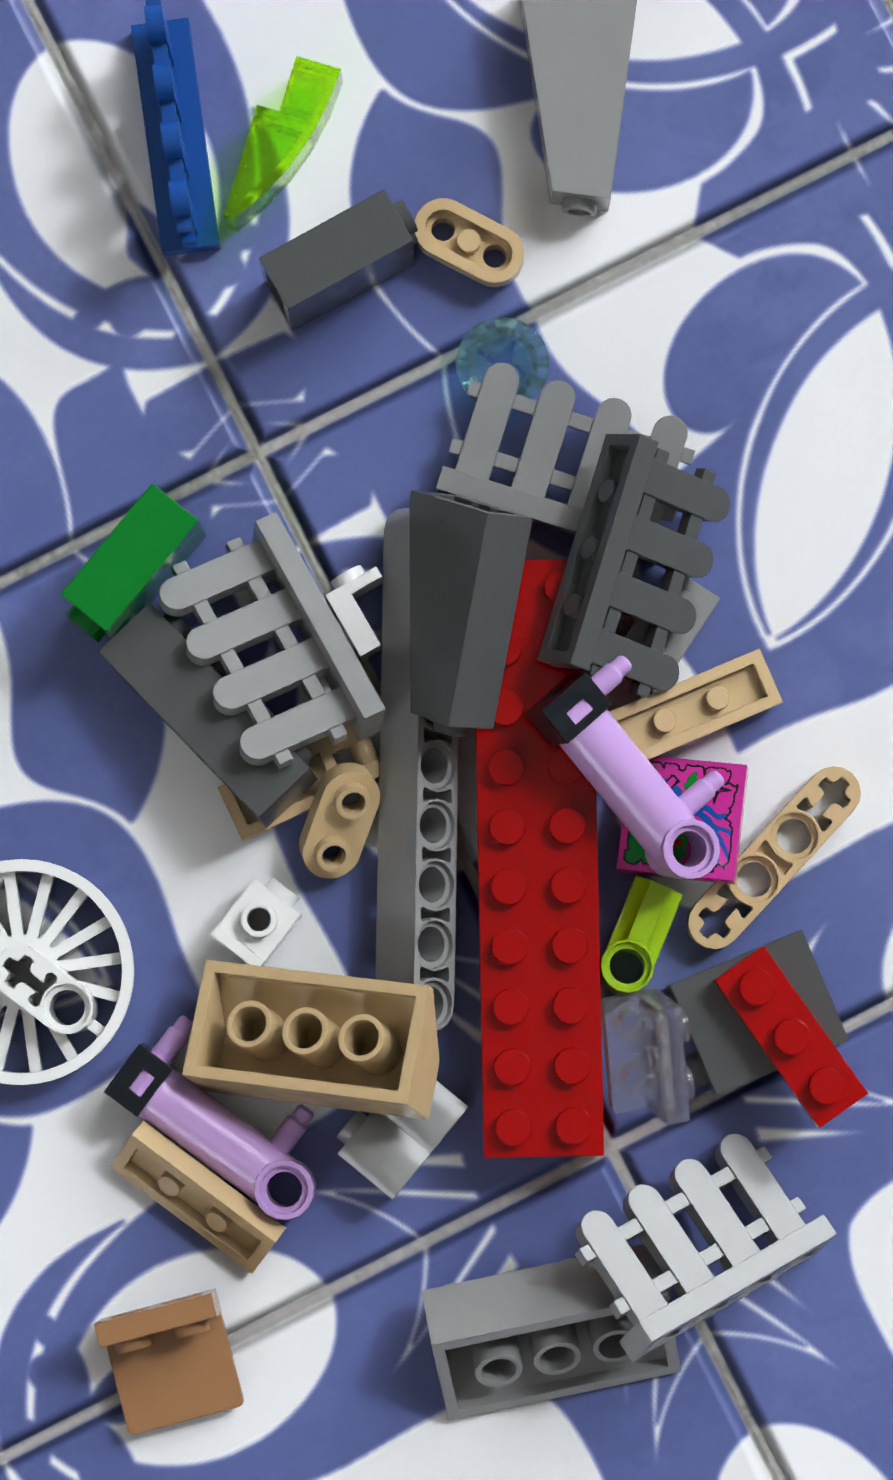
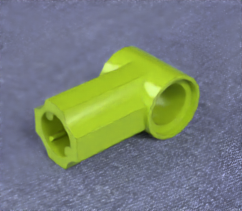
(640, 931)

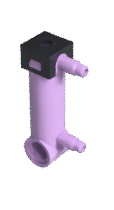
(579, 722)
(207, 1128)

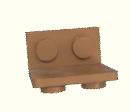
(171, 1361)

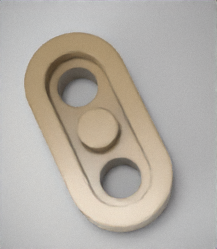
(471, 240)
(339, 824)

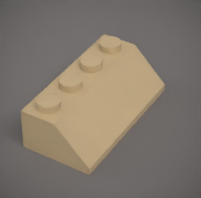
(314, 1039)

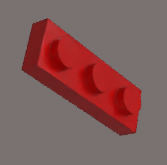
(790, 1037)

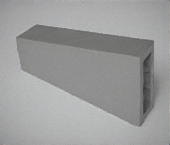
(579, 84)

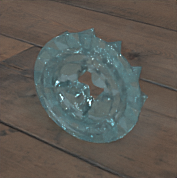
(493, 338)

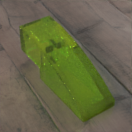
(282, 139)

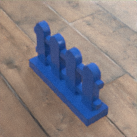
(175, 133)

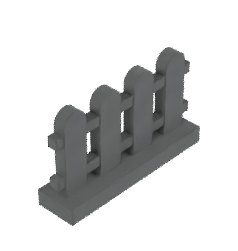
(604, 554)

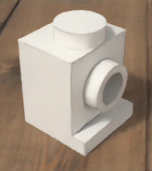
(253, 945)

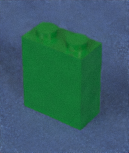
(132, 564)

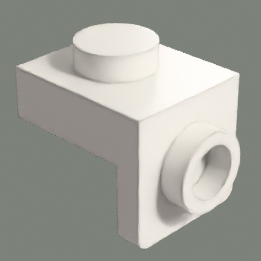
(349, 616)

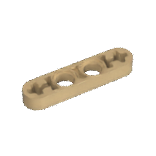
(779, 863)

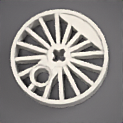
(39, 1000)

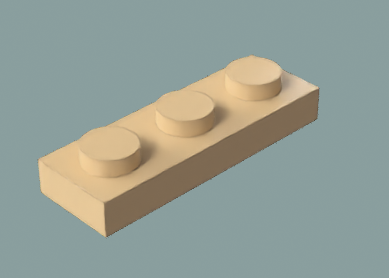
(699, 705)
(197, 1197)

